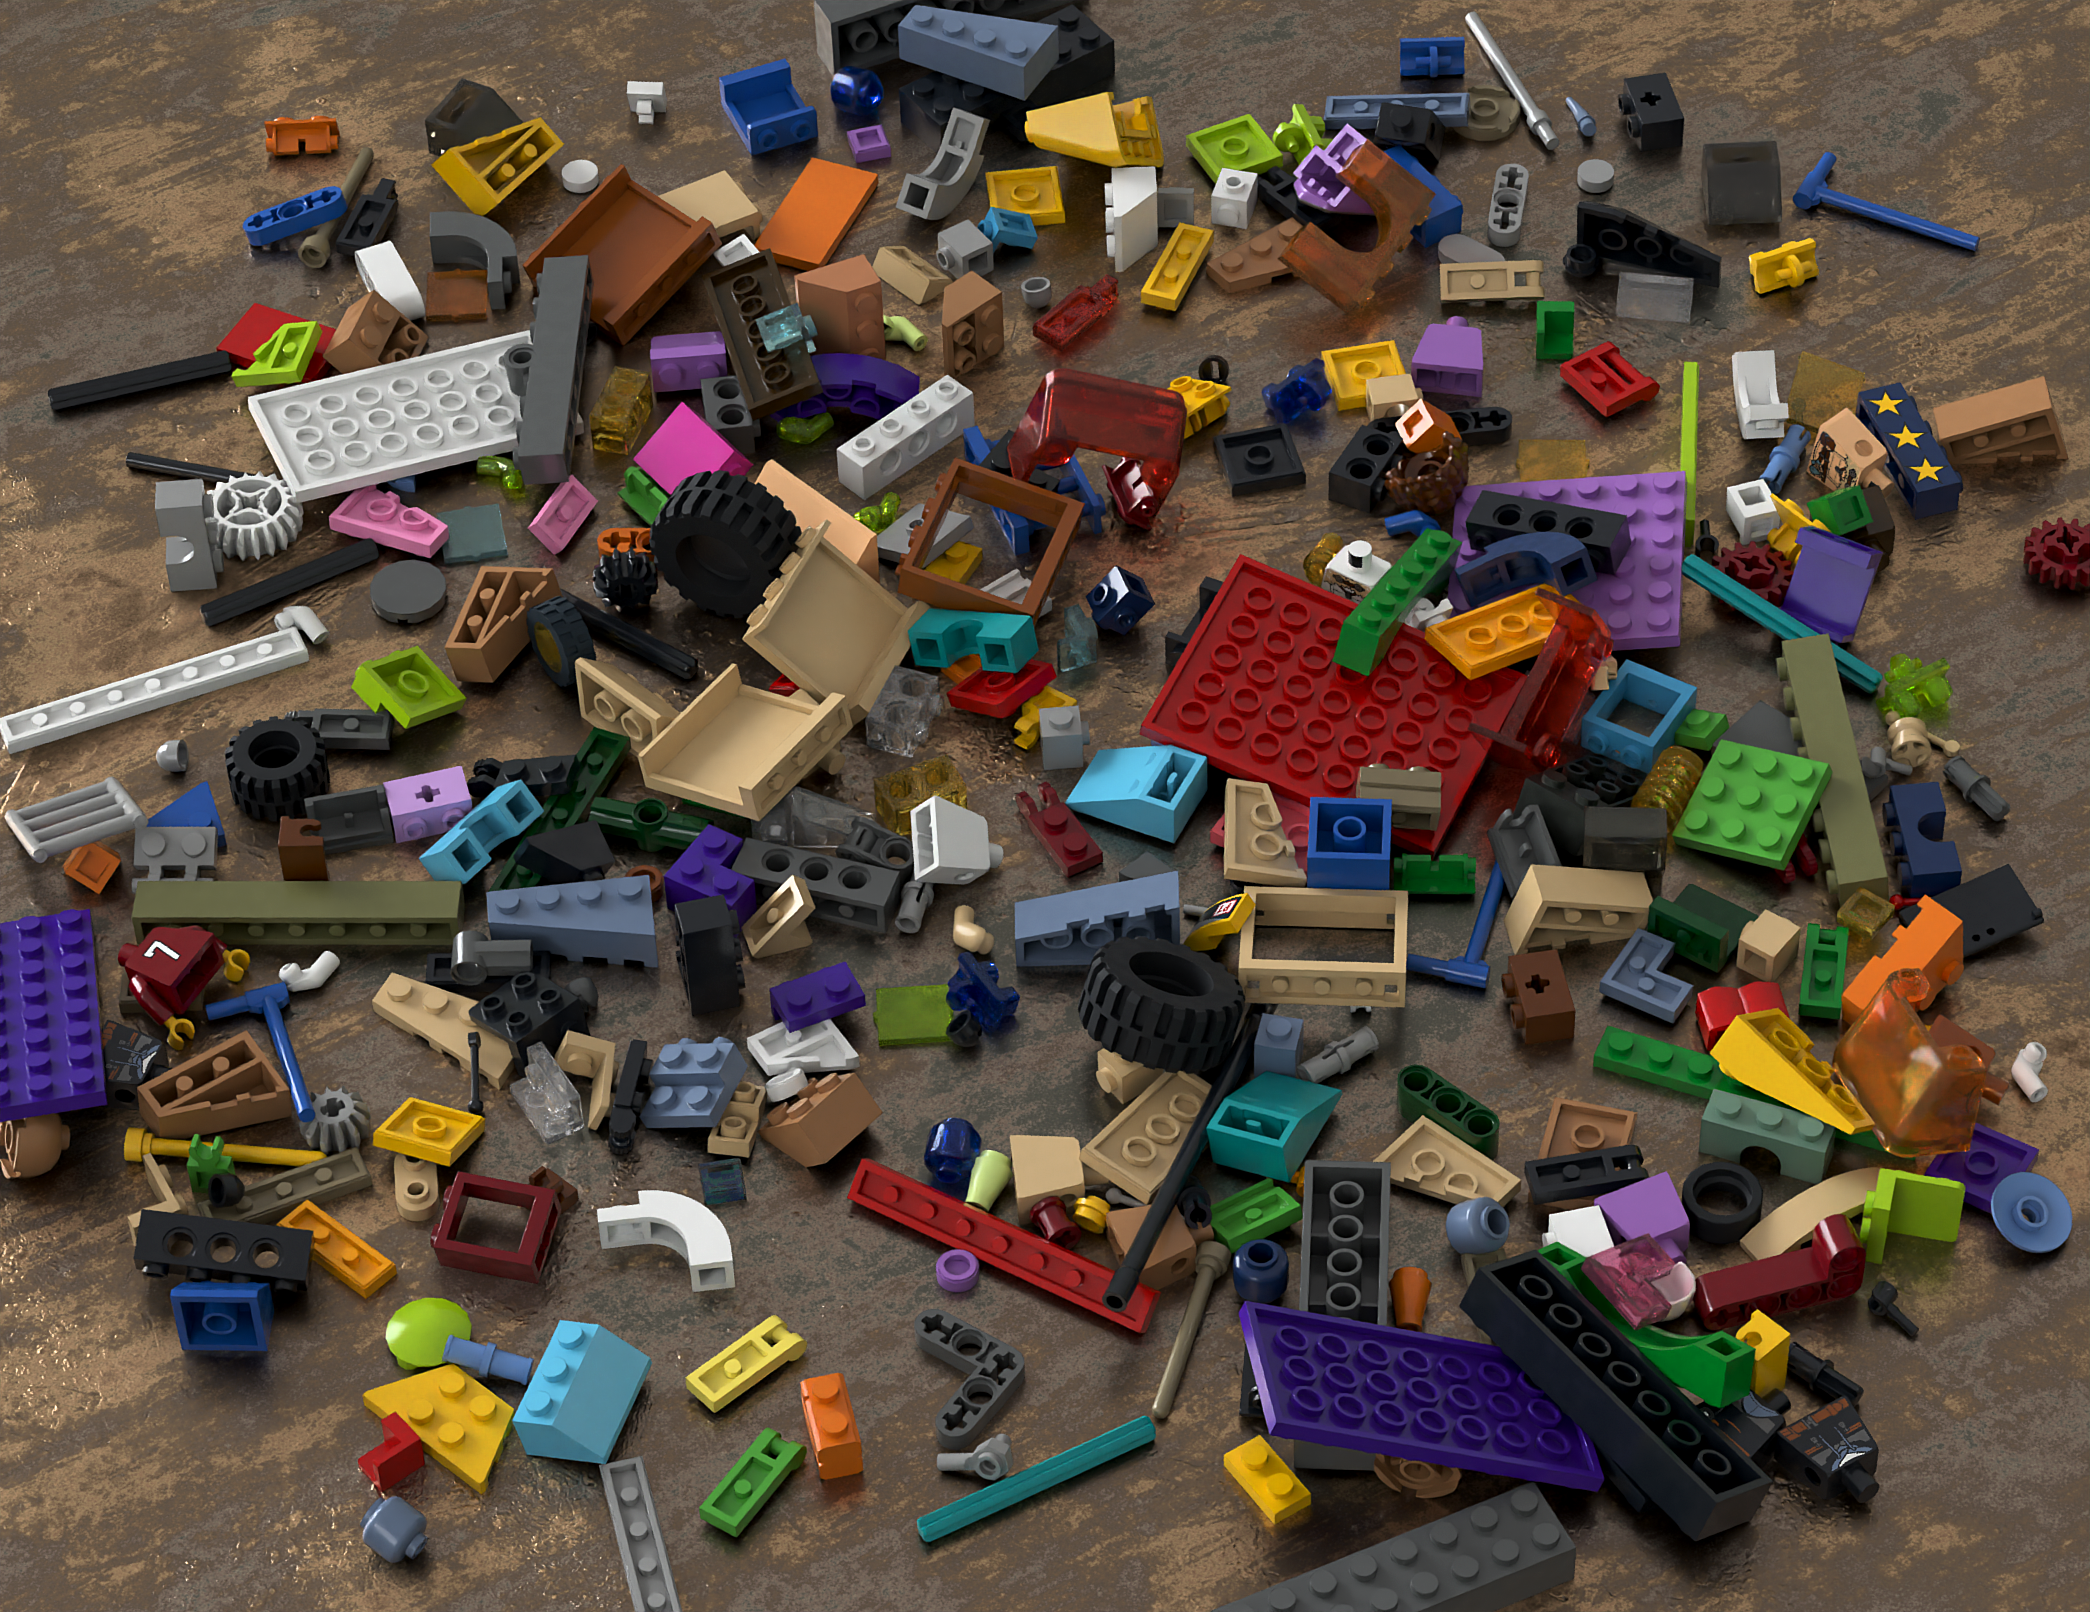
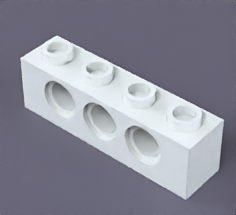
(905, 437)

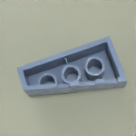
(980, 48)

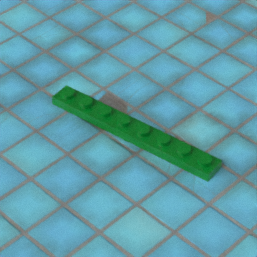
(1686, 1072)

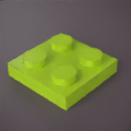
(1234, 145)

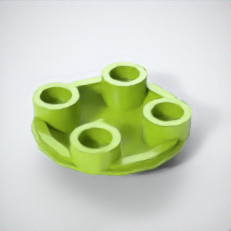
(421, 1331)

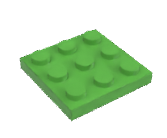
(1752, 804)

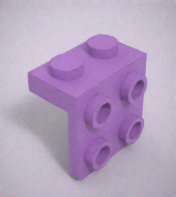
(684, 359)

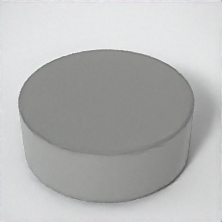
(1595, 176)

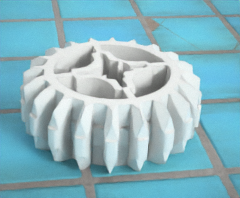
(255, 515)

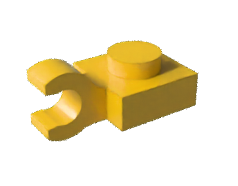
(1029, 722)

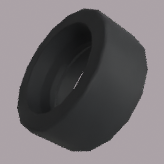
(1722, 1177)

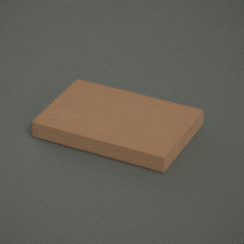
(1584, 1128)

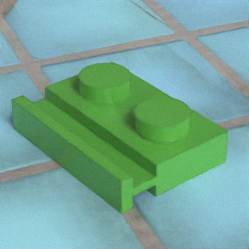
(1253, 1214)

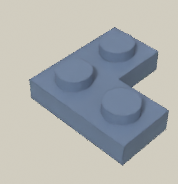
(1639, 980)

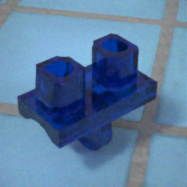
(1300, 391)
(976, 990)

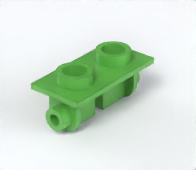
(643, 494)

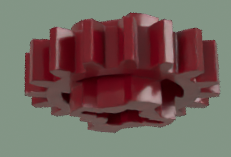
(2059, 553)
(1757, 570)

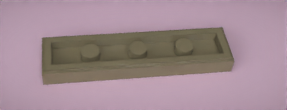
(284, 1192)

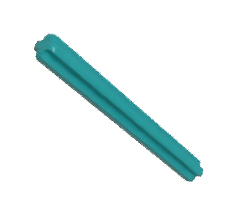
(1774, 619)
(1036, 1478)

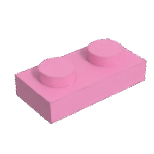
(563, 515)

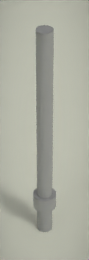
(1536, 118)

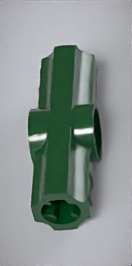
(647, 823)

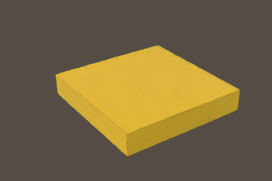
(1028, 192)
(1351, 366)
(429, 1131)

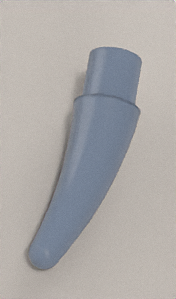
(1584, 120)

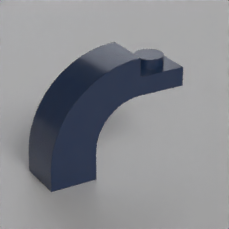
(1525, 560)

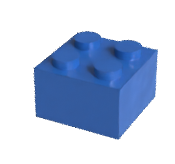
(1349, 843)

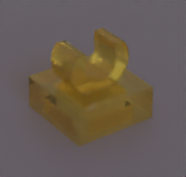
(1865, 914)

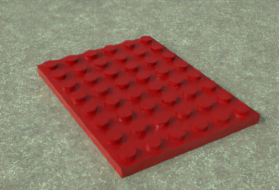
(1277, 711)

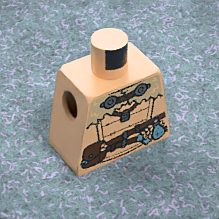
(1848, 455)

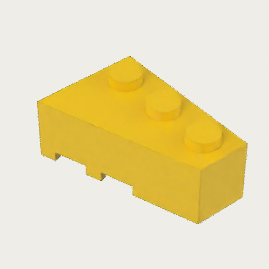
(496, 164)

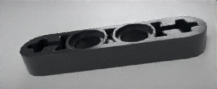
(1483, 417)

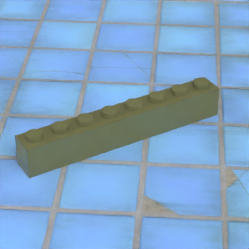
(1827, 737)
(305, 911)

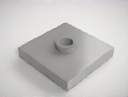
(895, 538)

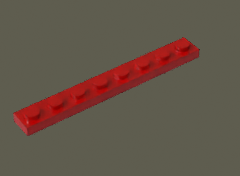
(996, 1242)

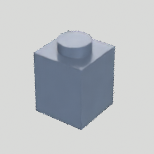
(1278, 1045)

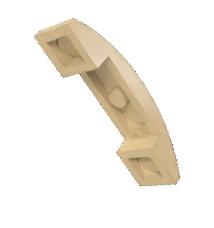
(1795, 1220)

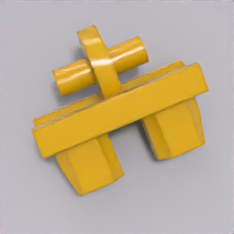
(1784, 266)

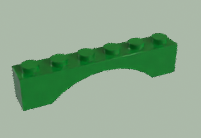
(1381, 613)
(1709, 1365)

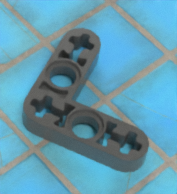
(982, 1371)

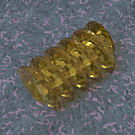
(1670, 783)

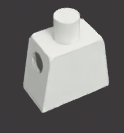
(951, 843)

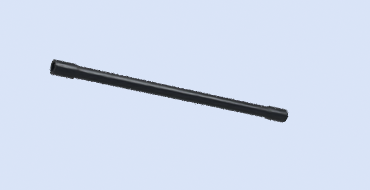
(1127, 1276)

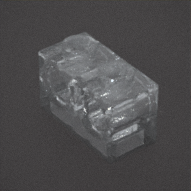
(904, 711)

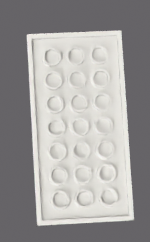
(392, 419)

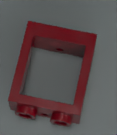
(538, 1234)

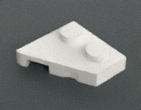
(808, 1049)

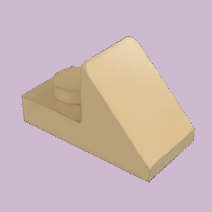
(780, 921)

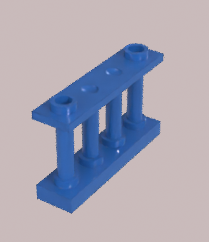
(1019, 528)

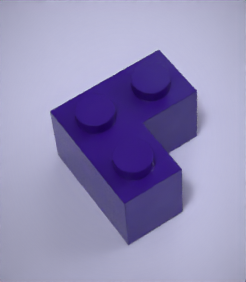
(707, 872)

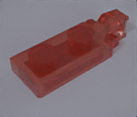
(1076, 313)

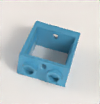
(1649, 690)

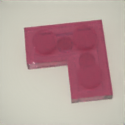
(1626, 1278)

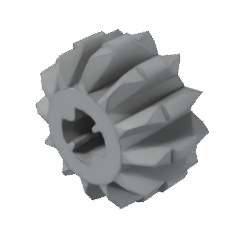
(338, 1121)

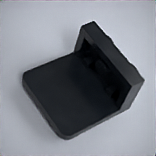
(530, 1012)

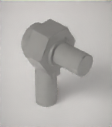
(989, 1459)

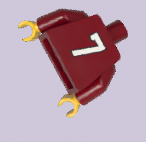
(173, 970)

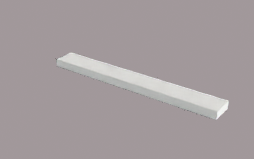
(153, 690)

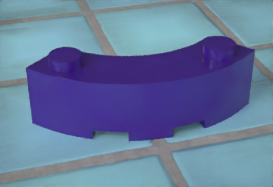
(857, 382)

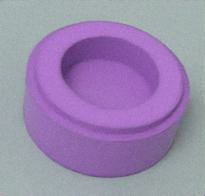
(957, 1270)

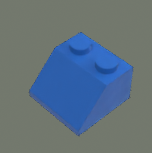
(223, 1315)

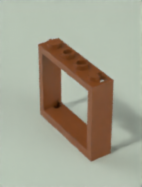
(1007, 494)

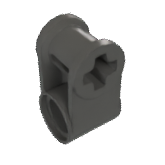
(875, 846)

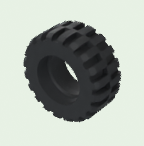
(722, 541)
(1161, 1004)

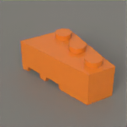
(1929, 943)

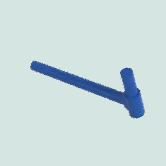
(1815, 190)
(1468, 969)
(270, 1001)

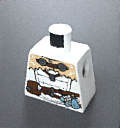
(1354, 572)

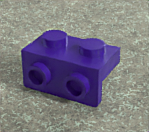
(816, 997)

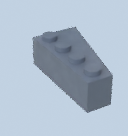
(580, 919)
(1078, 923)

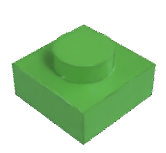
(1701, 729)

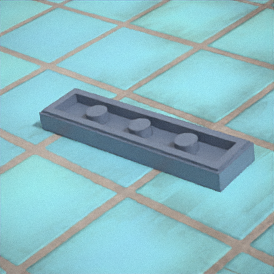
(1363, 110)

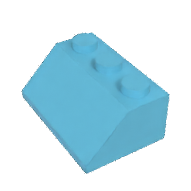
(580, 1394)

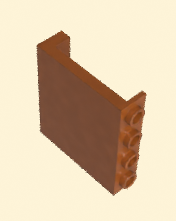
(635, 250)

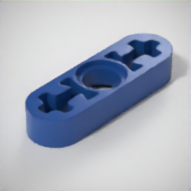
(295, 216)

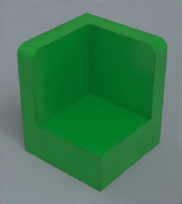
(1554, 329)
(1841, 510)

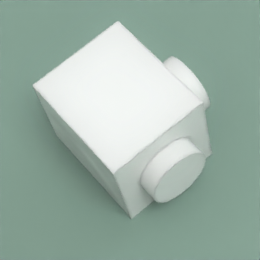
(1234, 198)

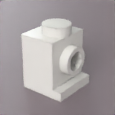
(1752, 510)

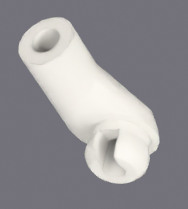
(304, 620)

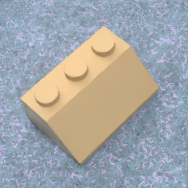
(620, 703)

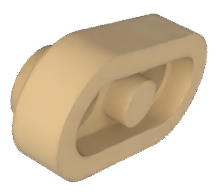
(416, 1187)

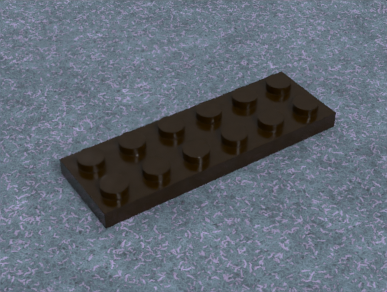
(739, 297)

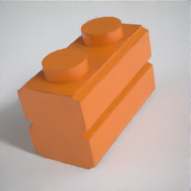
(831, 1426)

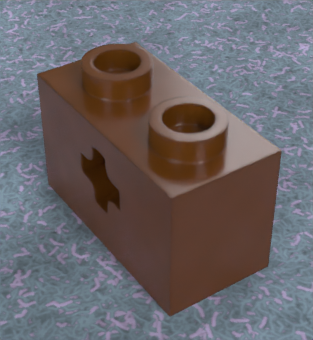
(1539, 997)

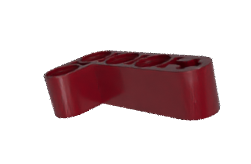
(1785, 1281)

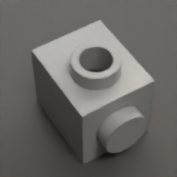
(965, 249)
(1062, 737)

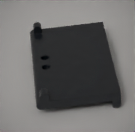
(1986, 905)

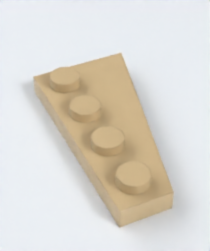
(444, 1022)

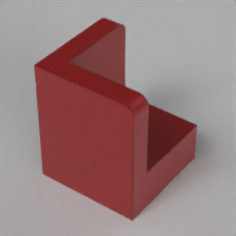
(395, 1457)

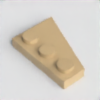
(1255, 839)
(1445, 1167)

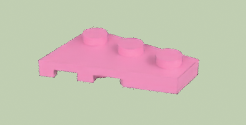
(388, 522)

